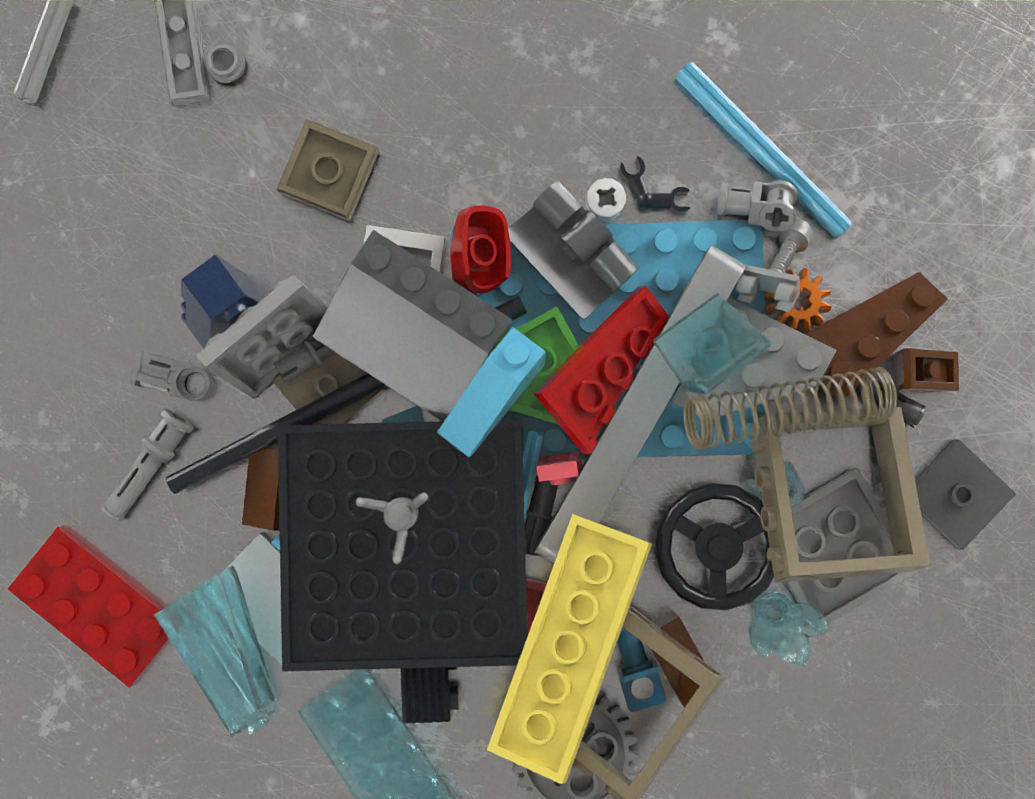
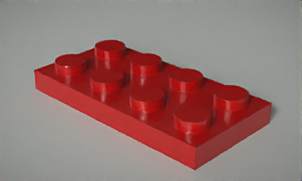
(92, 605)

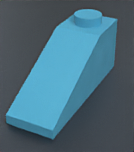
(493, 391)

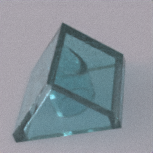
(710, 345)

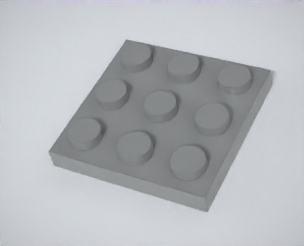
(264, 335)
(841, 524)

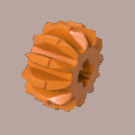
(811, 303)

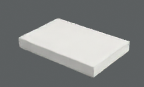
(260, 580)

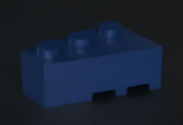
(215, 298)

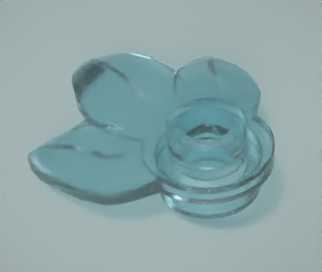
(790, 632)

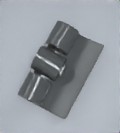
(572, 249)

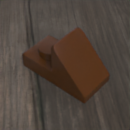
(926, 370)

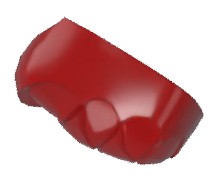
(480, 249)

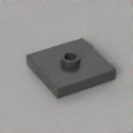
(960, 494)

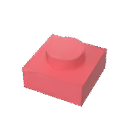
(559, 467)

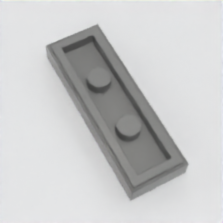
(182, 51)

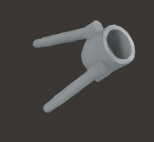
(398, 515)

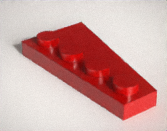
(593, 377)

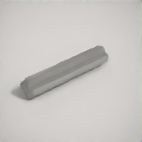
(42, 50)

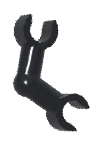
(648, 200)

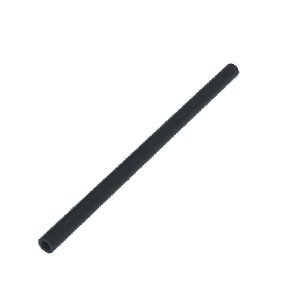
(305, 415)

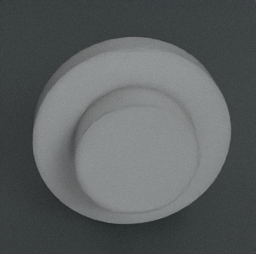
(225, 63)

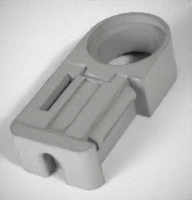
(167, 375)

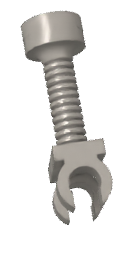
(776, 280)

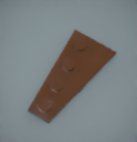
(876, 328)

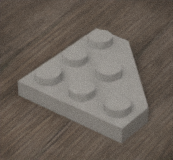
(788, 359)

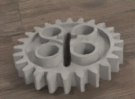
(619, 757)

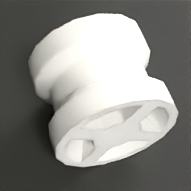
(602, 205)

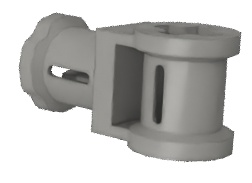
(760, 204)

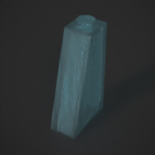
(222, 651)

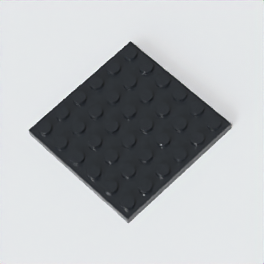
(461, 568)

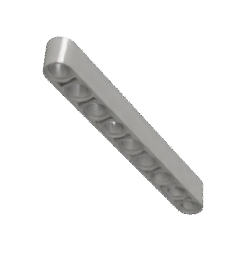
(636, 411)

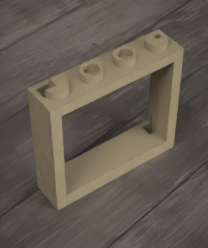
(898, 491)
(693, 667)

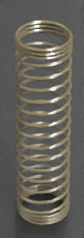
(703, 405)

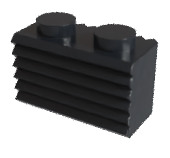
(428, 695)

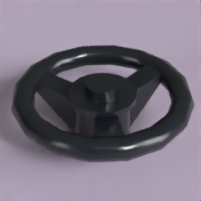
(716, 547)

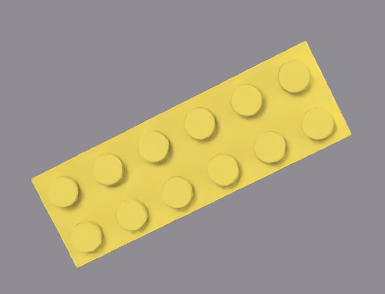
(569, 648)

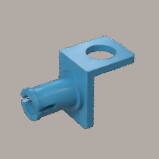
(635, 667)

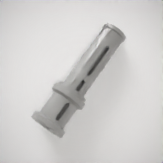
(155, 451)

